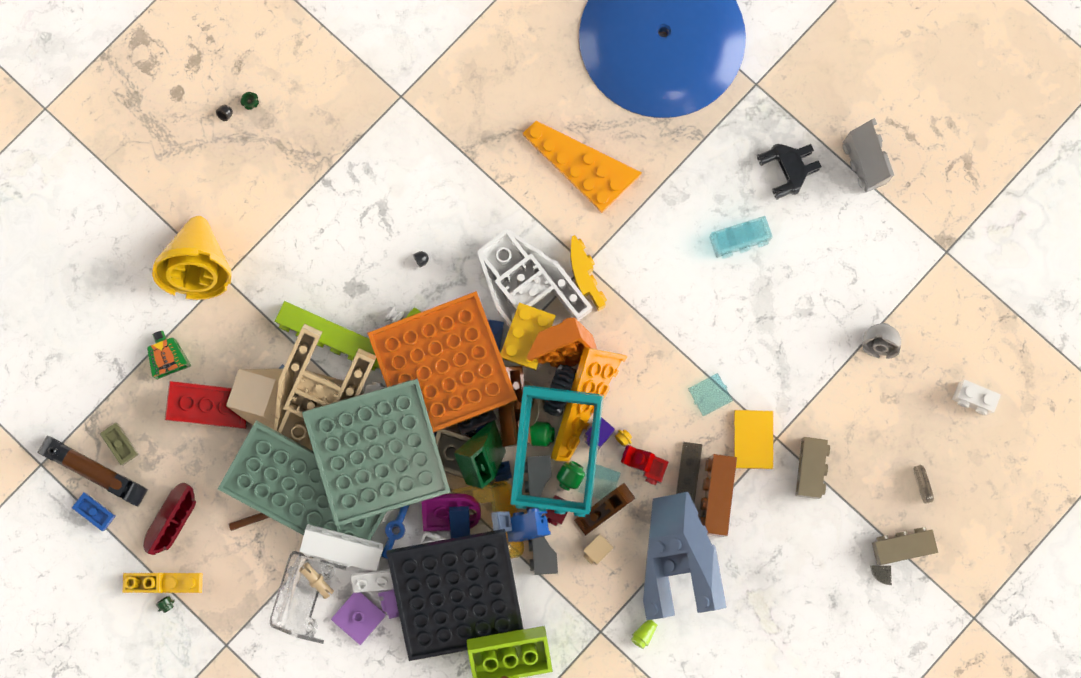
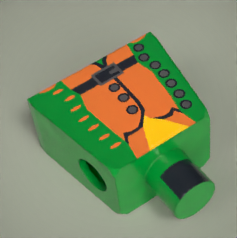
(166, 356)

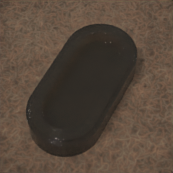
(923, 484)

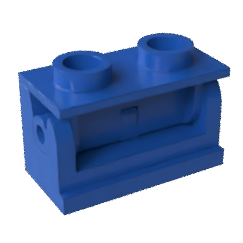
(528, 525)

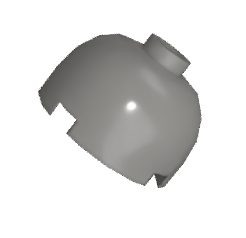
(882, 340)

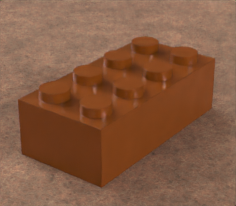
(718, 494)

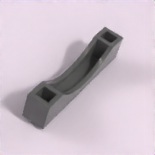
(539, 473)

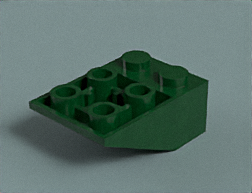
(481, 456)

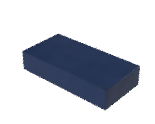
(459, 521)

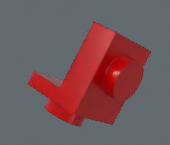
(656, 471)

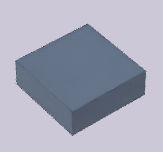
(501, 520)

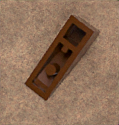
(605, 508)

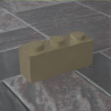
(812, 468)
(904, 546)

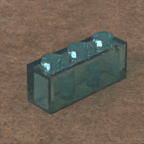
(741, 237)

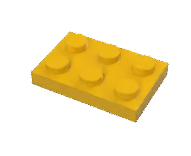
(523, 332)

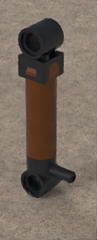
(93, 471)

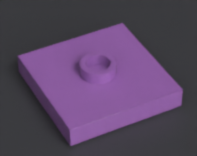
(358, 617)

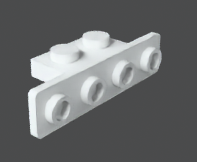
(371, 581)

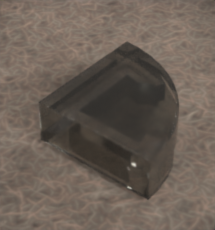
(882, 574)

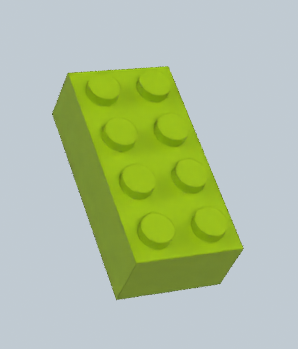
(510, 654)

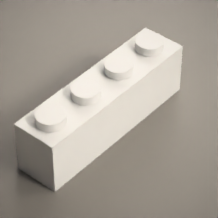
(341, 548)

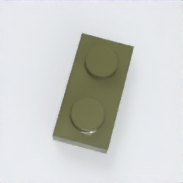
(119, 444)

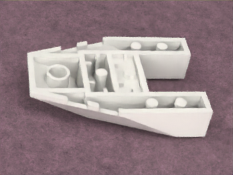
(526, 275)

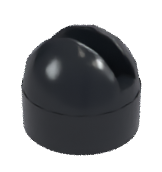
(224, 112)
(421, 258)

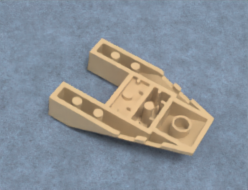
(303, 390)
(256, 394)

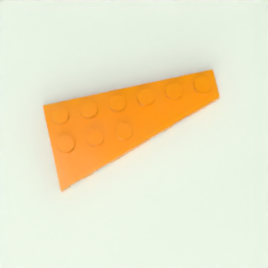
(590, 171)
(592, 376)

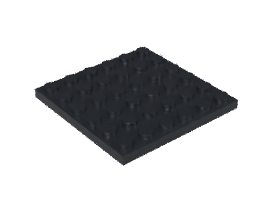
(454, 592)

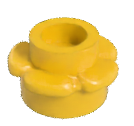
(623, 437)

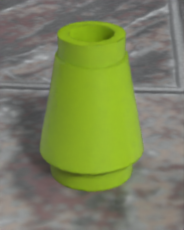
(644, 634)

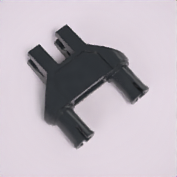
(791, 165)

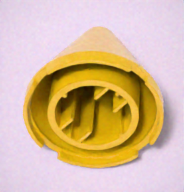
(193, 263)

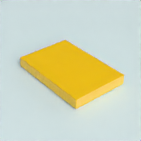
(753, 439)

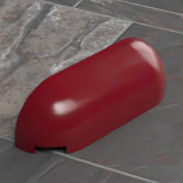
(170, 519)

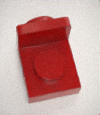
(637, 458)

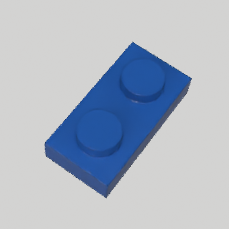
(93, 511)

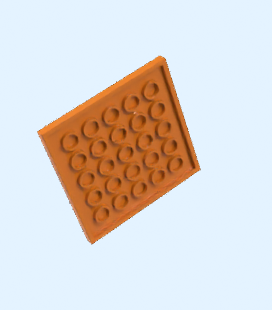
(451, 357)

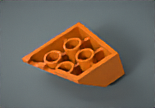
(561, 344)

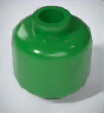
(542, 434)
(570, 475)

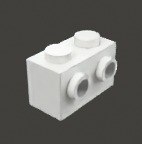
(976, 397)

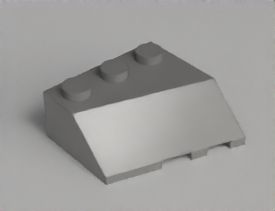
(867, 157)

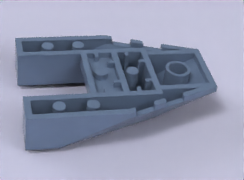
(676, 547)

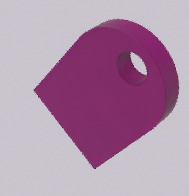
(436, 511)

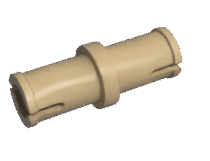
(316, 580)

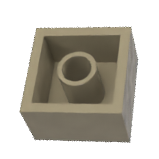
(447, 444)

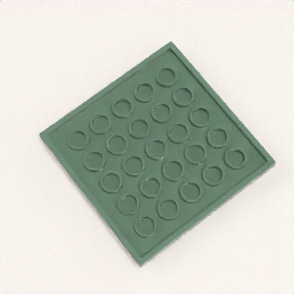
(376, 452)

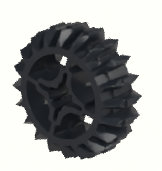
(563, 380)

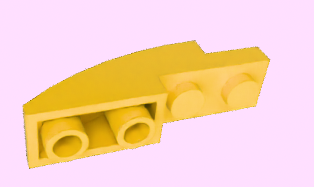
(581, 267)
(162, 583)

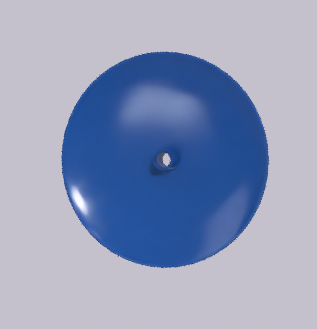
(660, 73)

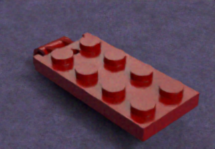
(201, 405)

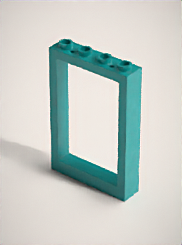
(559, 506)

